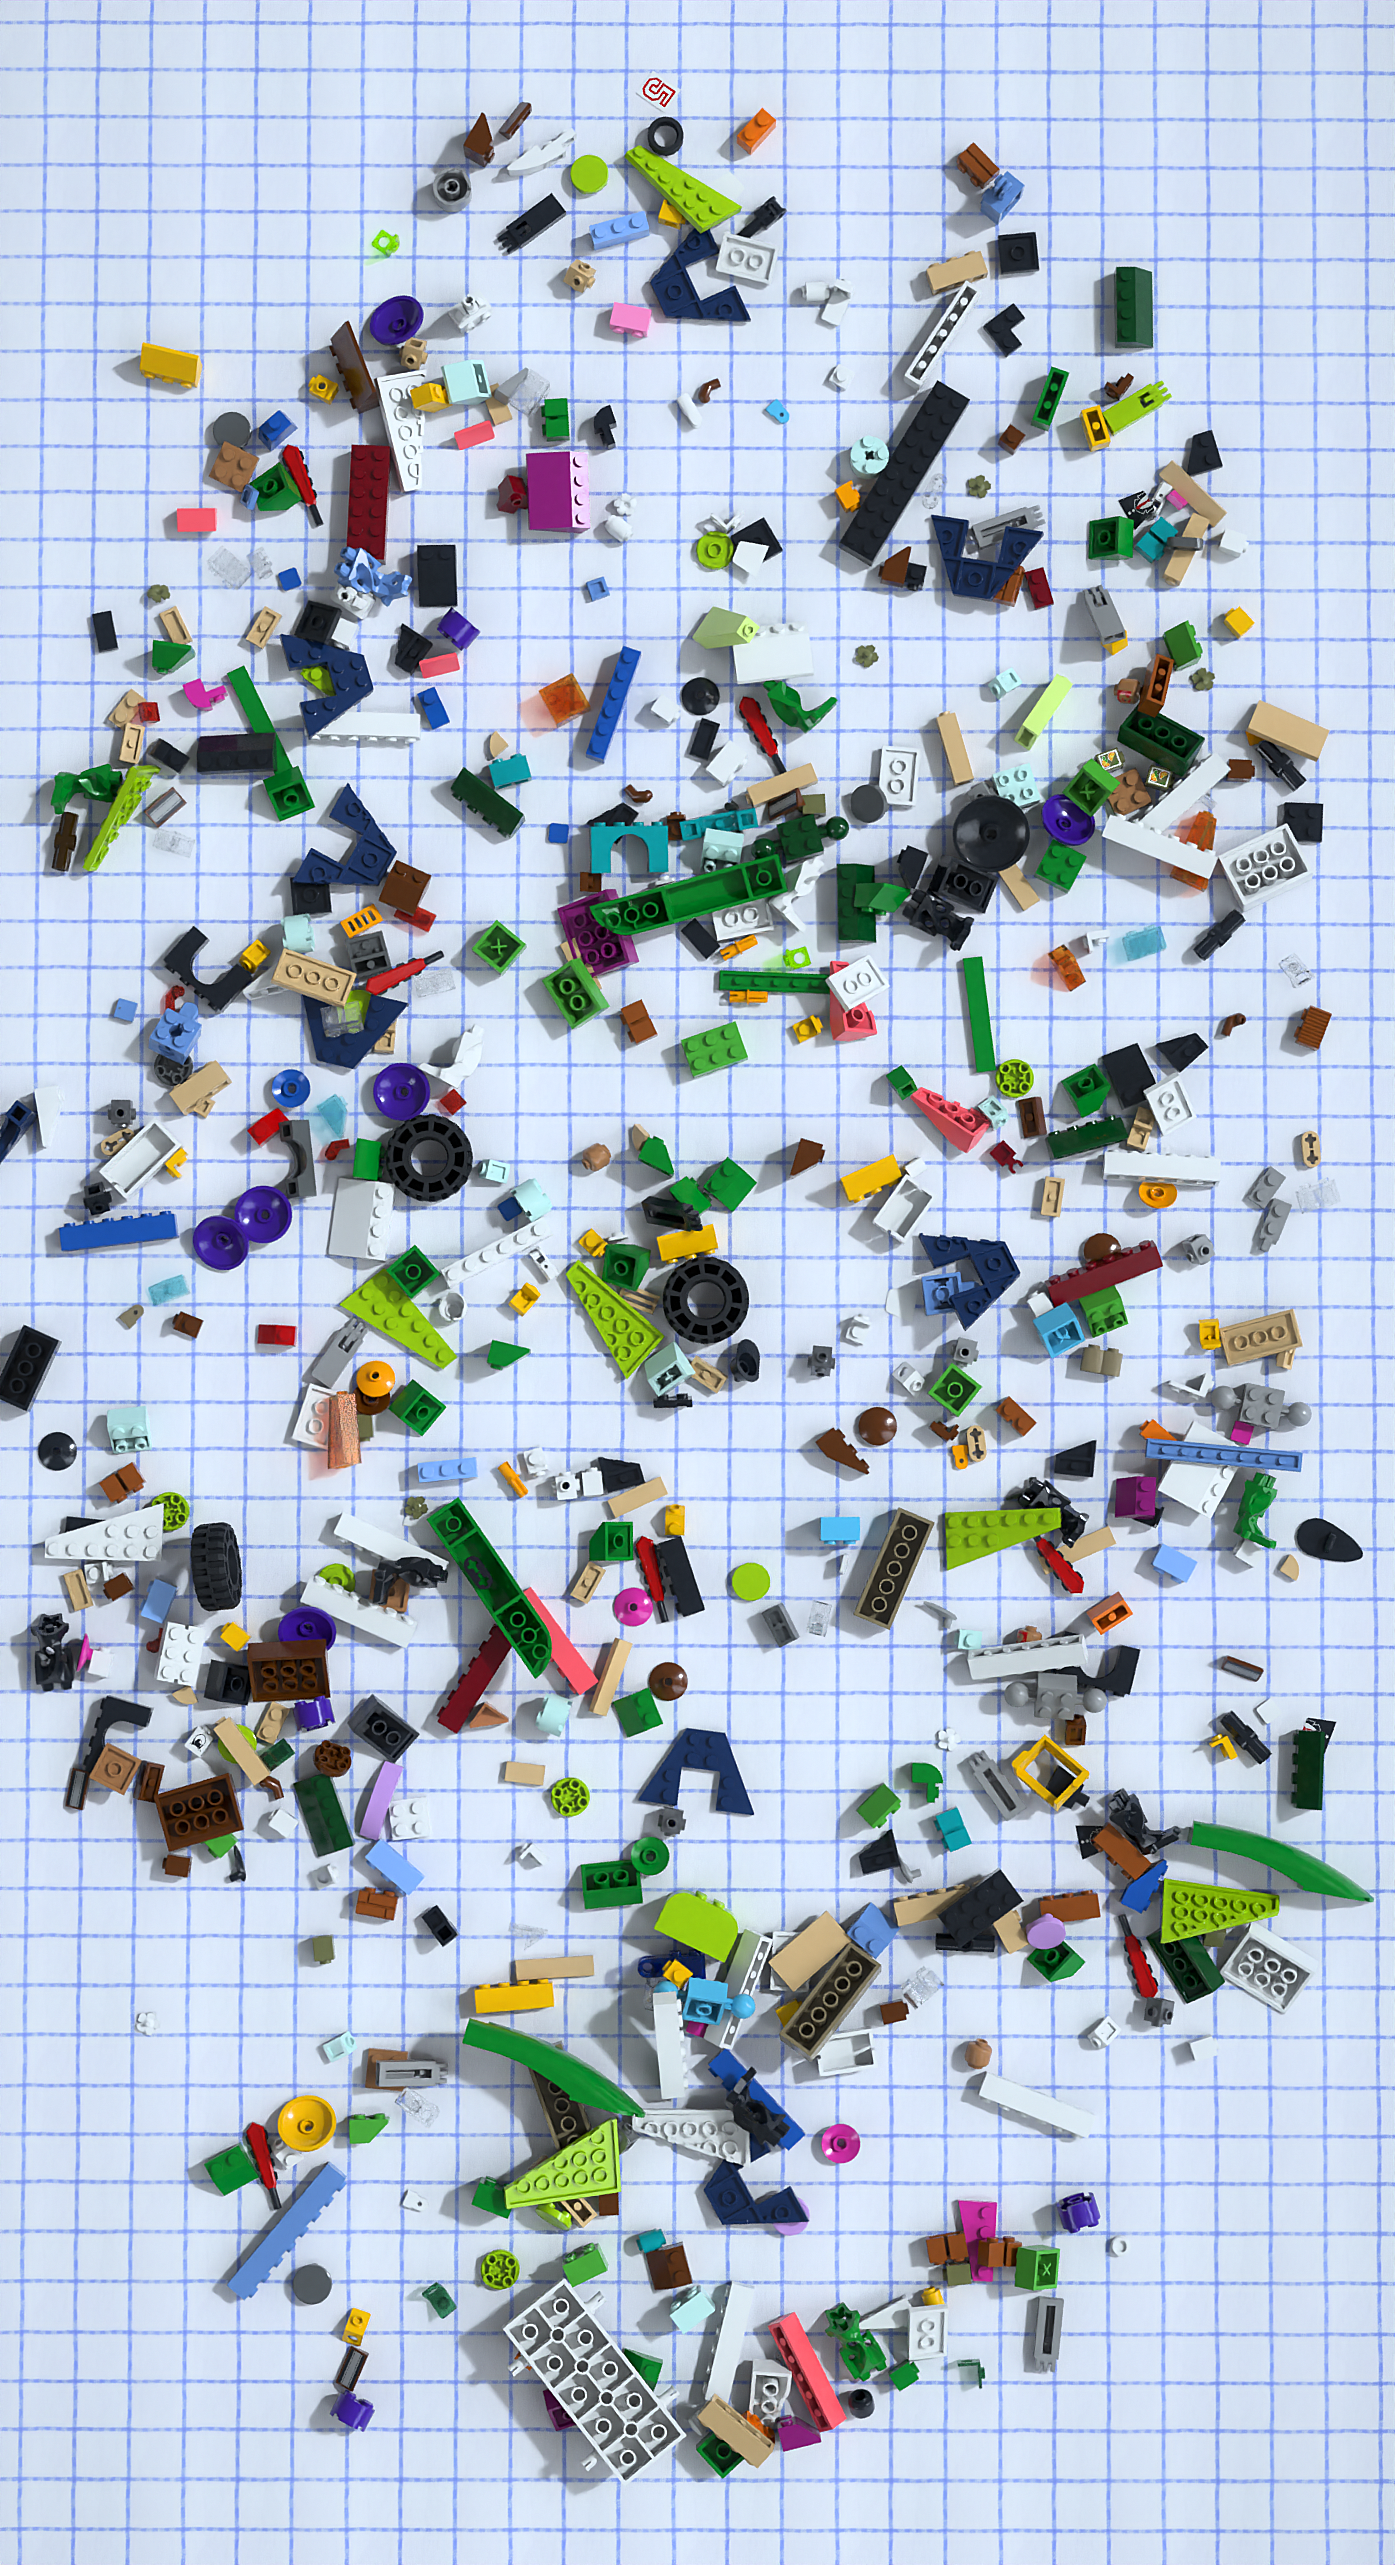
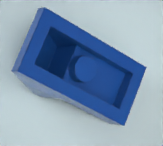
(433, 708)

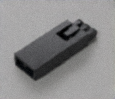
(538, 218)
(671, 1214)

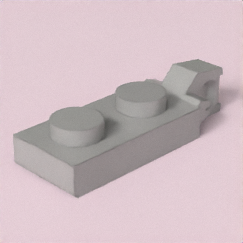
(1274, 1223)

